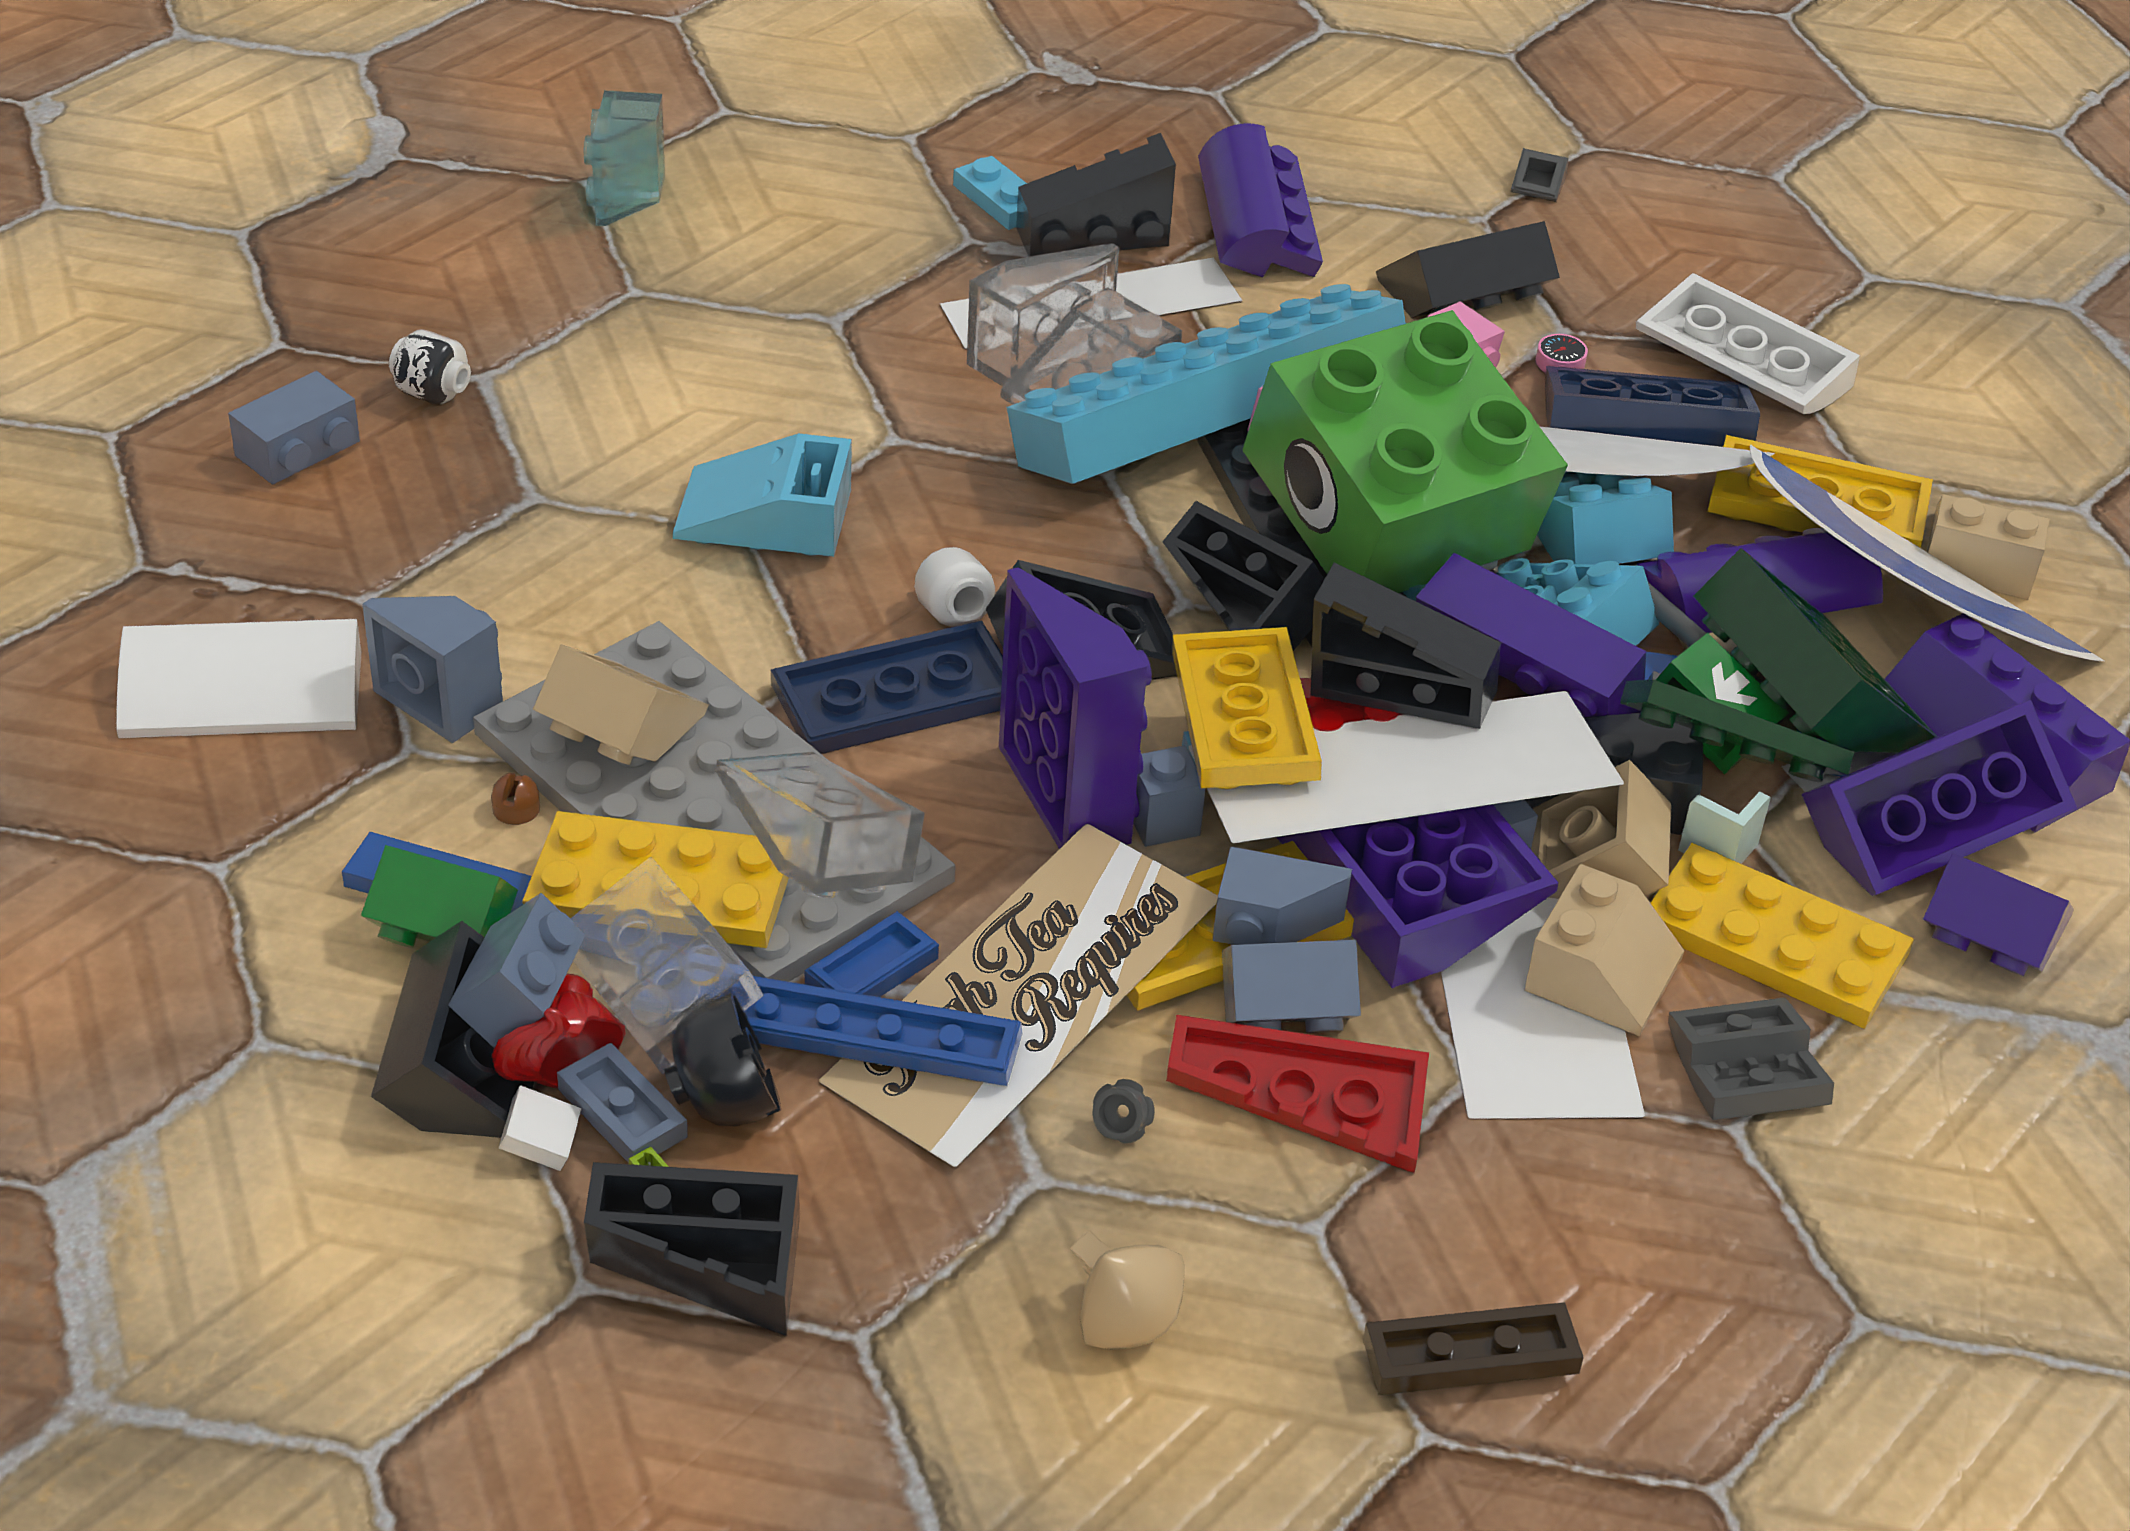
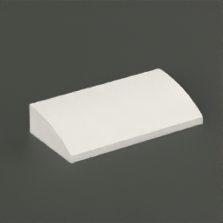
(1752, 345)
(238, 678)

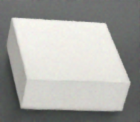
(540, 1128)

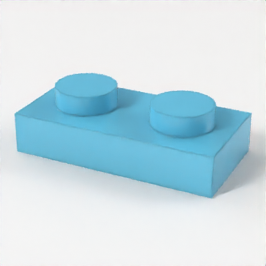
(991, 188)

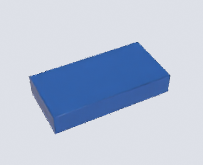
(876, 959)

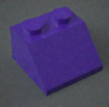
(1998, 914)

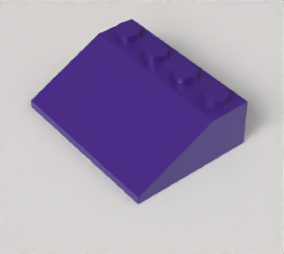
(1071, 710)
(1430, 885)

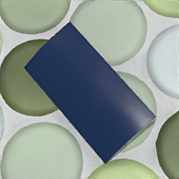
(1650, 406)

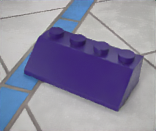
(1540, 642)
(1967, 673)
(1941, 799)

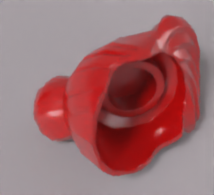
(567, 1033)

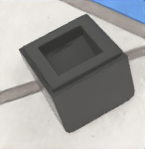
(1540, 175)

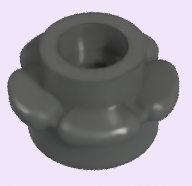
(1106, 1113)

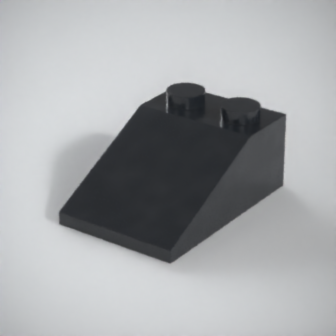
(1125, 606)

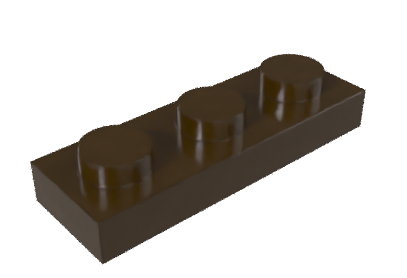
(1472, 1348)

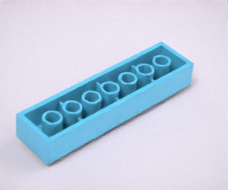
(1183, 387)

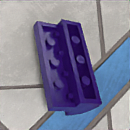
(1258, 203)
(1811, 564)

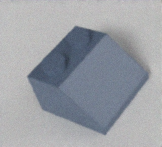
(434, 659)

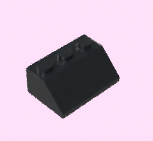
(1473, 271)
(434, 1062)

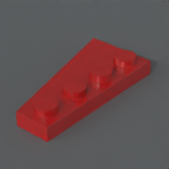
(1319, 1085)

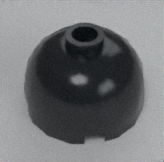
(721, 1066)

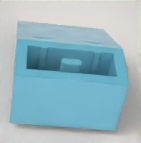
(771, 496)
(1607, 519)
(1600, 593)

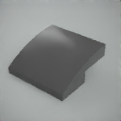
(1749, 1058)

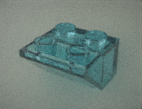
(625, 155)

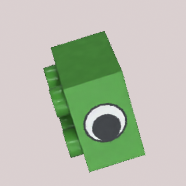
(1403, 453)

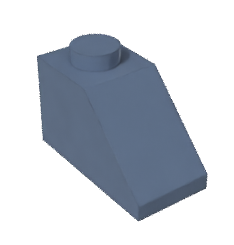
(1169, 797)
(1277, 898)

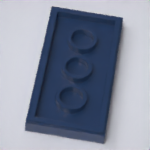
(892, 687)

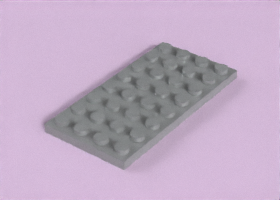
(688, 792)

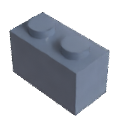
(294, 427)
(517, 969)
(1292, 984)

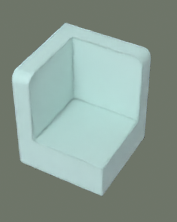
(1724, 830)

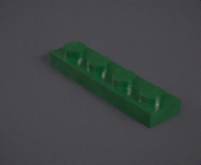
(1717, 723)

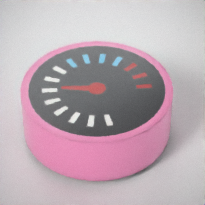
(1561, 351)

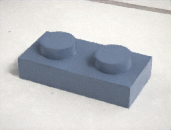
(621, 1103)

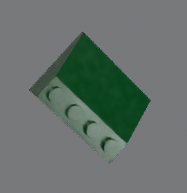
(1806, 661)

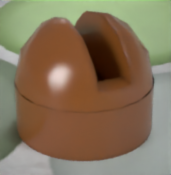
(526, 799)

